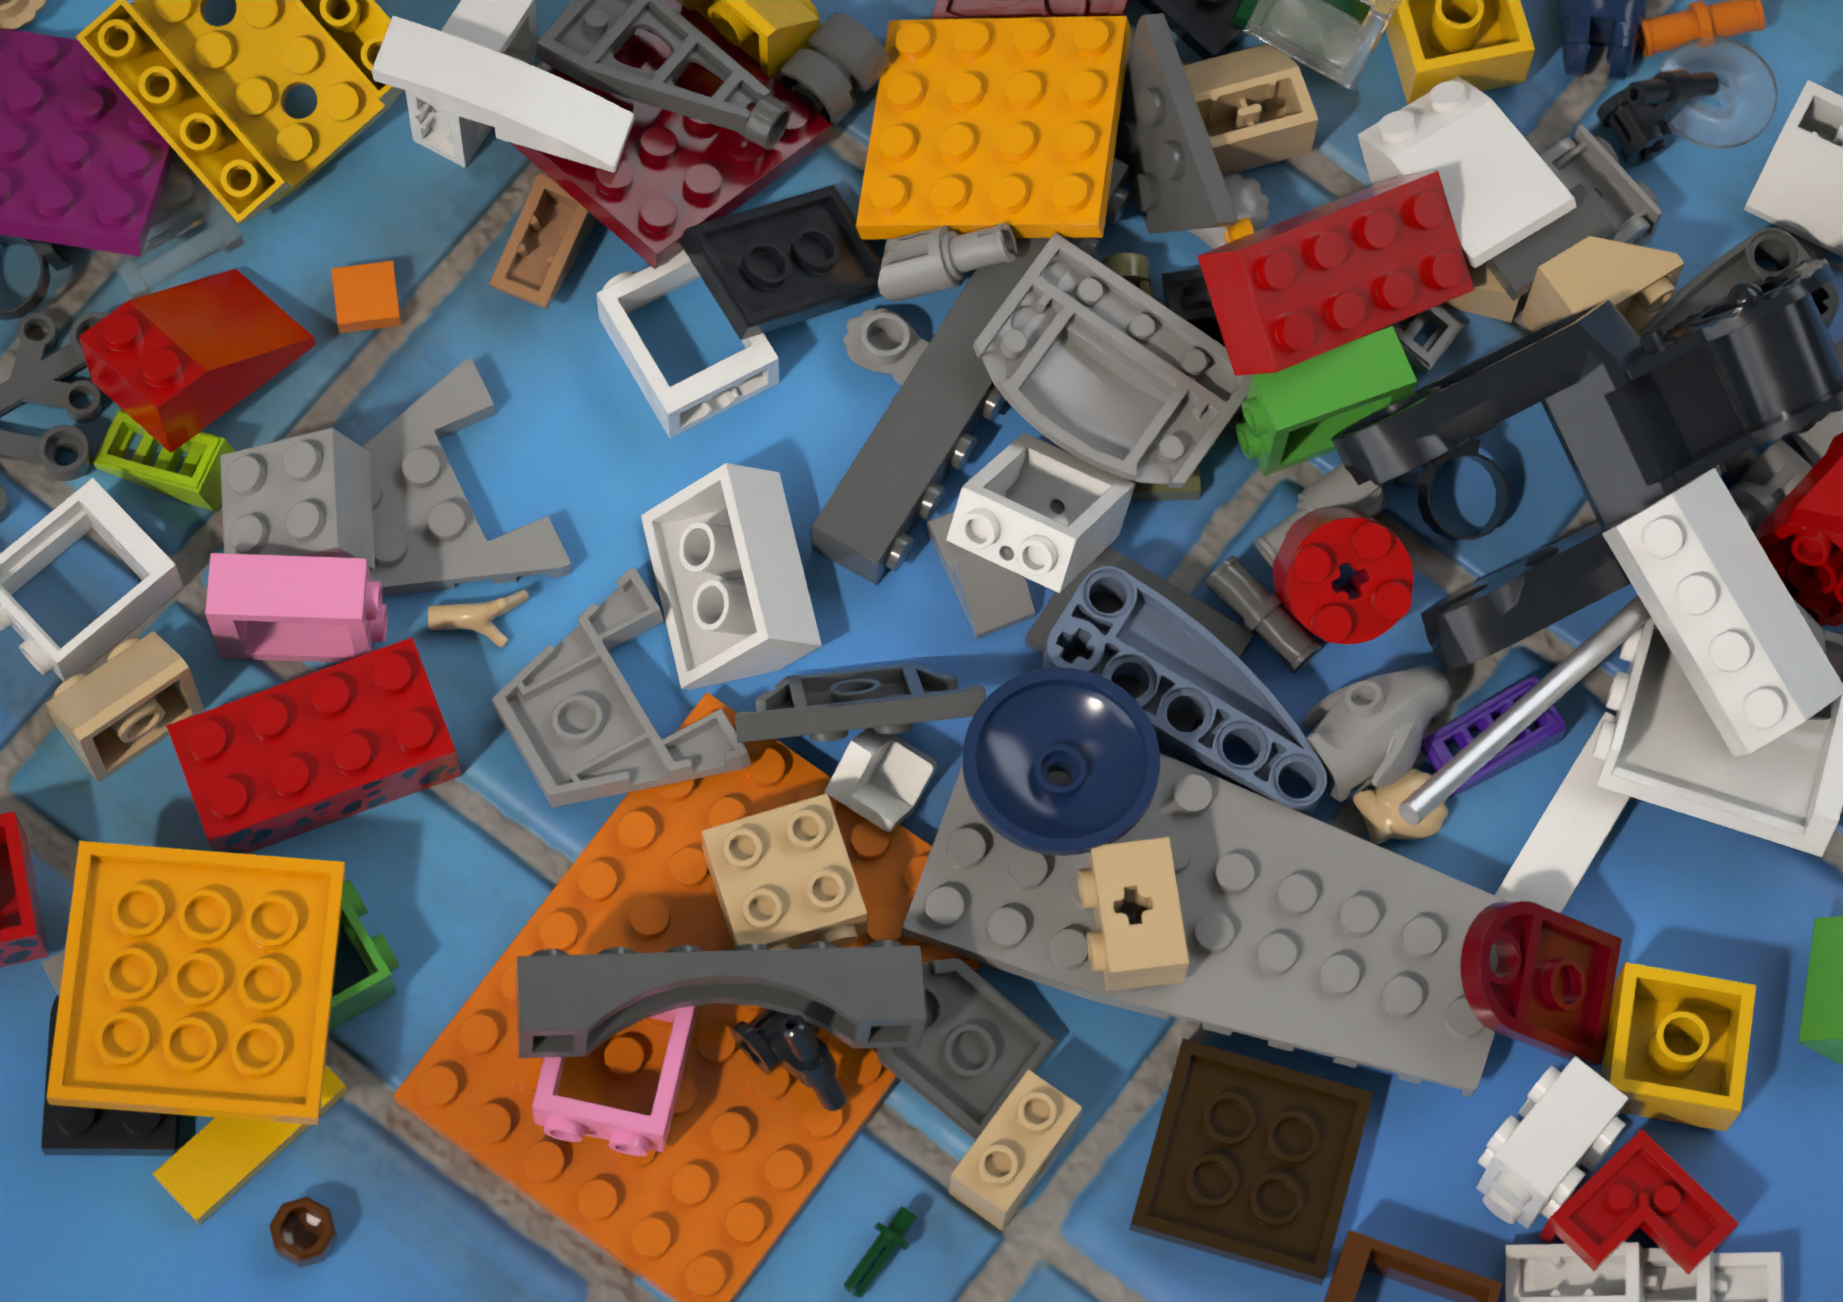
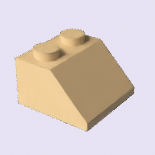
(125, 704)

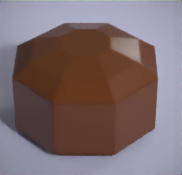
(303, 1232)

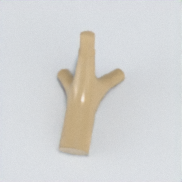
(475, 616)

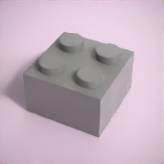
(299, 498)

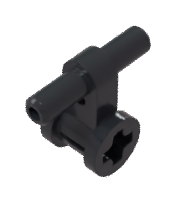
(1647, 107)
(792, 1042)

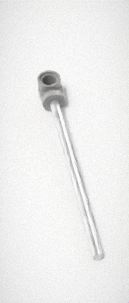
(1756, 496)

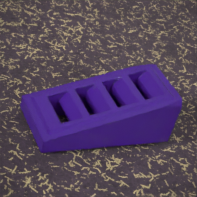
(1528, 744)

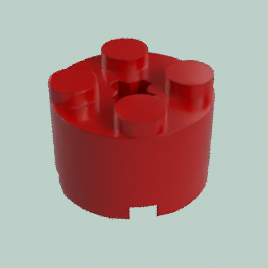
(1375, 591)

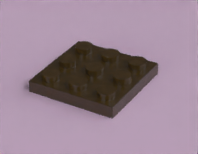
(1251, 1161)

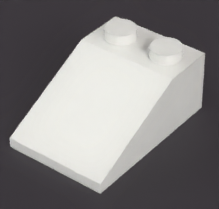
(1487, 168)

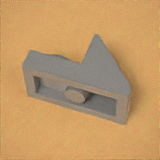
(987, 592)

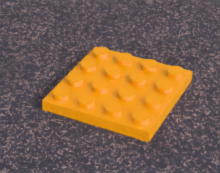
(995, 126)
(197, 983)

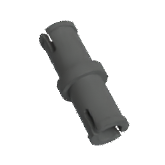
(1263, 614)

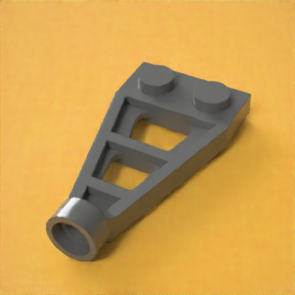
(593, 31)

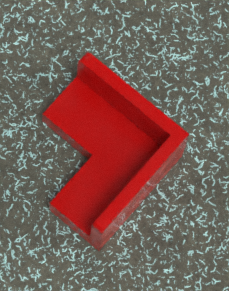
(1647, 1192)

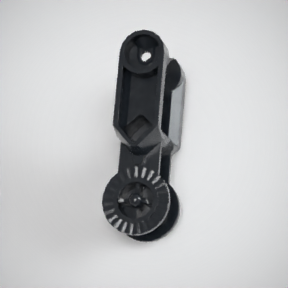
(1631, 420)

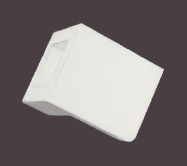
(881, 778)

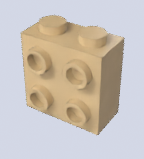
(786, 877)

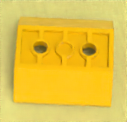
(225, 87)

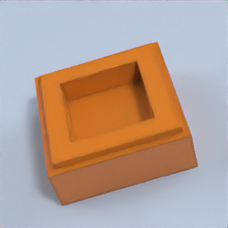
(366, 297)

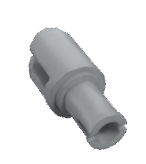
(941, 259)
(1332, 489)

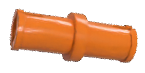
(1699, 21)

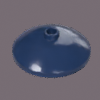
(1068, 725)

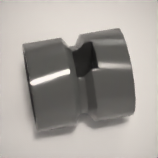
(839, 61)

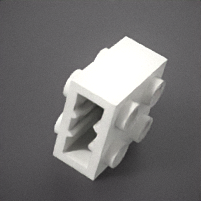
(1537, 1160)

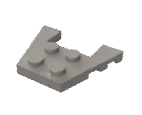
(420, 513)
(585, 726)

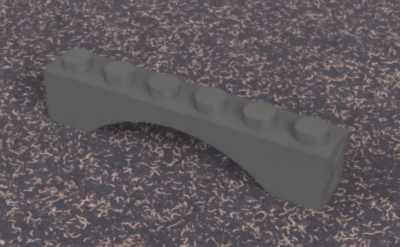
(856, 993)

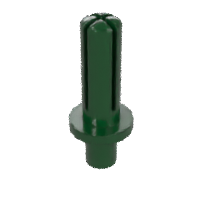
(889, 1239)

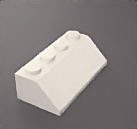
(1725, 613)

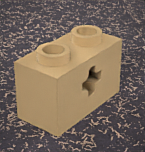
(1140, 877)
(1015, 1150)

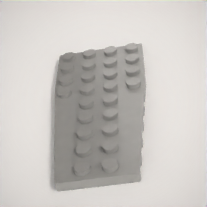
(1282, 919)

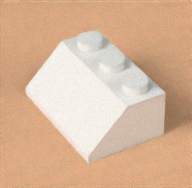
(730, 577)

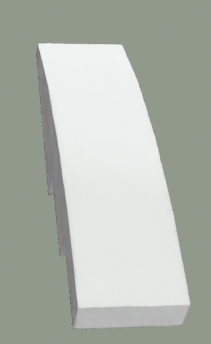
(505, 93)
(1566, 835)
(1640, 1275)

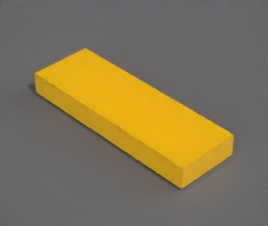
(230, 1155)

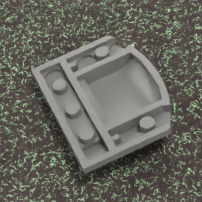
(1109, 369)

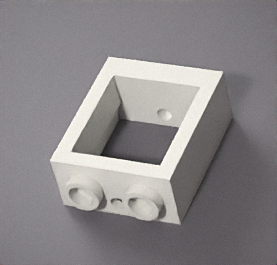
(495, 24)
(702, 393)
(1042, 506)
(48, 539)

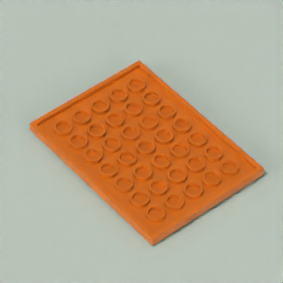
(740, 1141)

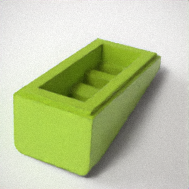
(197, 480)

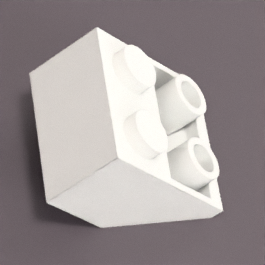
(1804, 172)

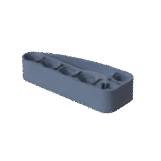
(1190, 671)

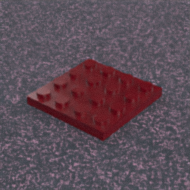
(677, 166)

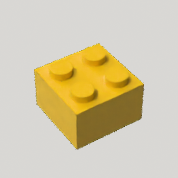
(1464, 38)
(1679, 1045)

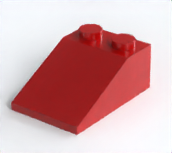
(191, 353)

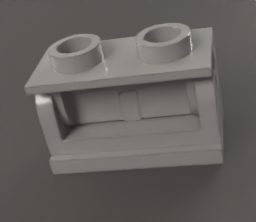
(1595, 165)

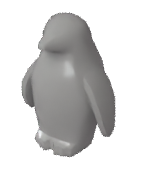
(1375, 727)

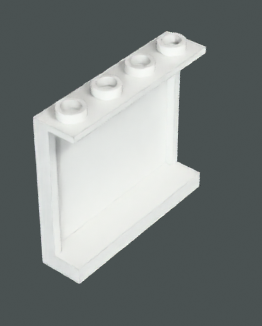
(1675, 757)

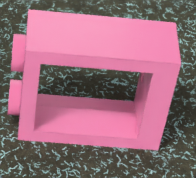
(294, 607)
(625, 1130)

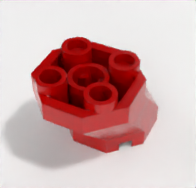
(1807, 539)

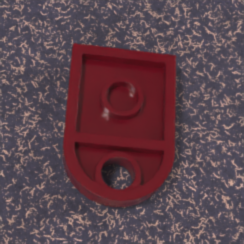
(1548, 980)

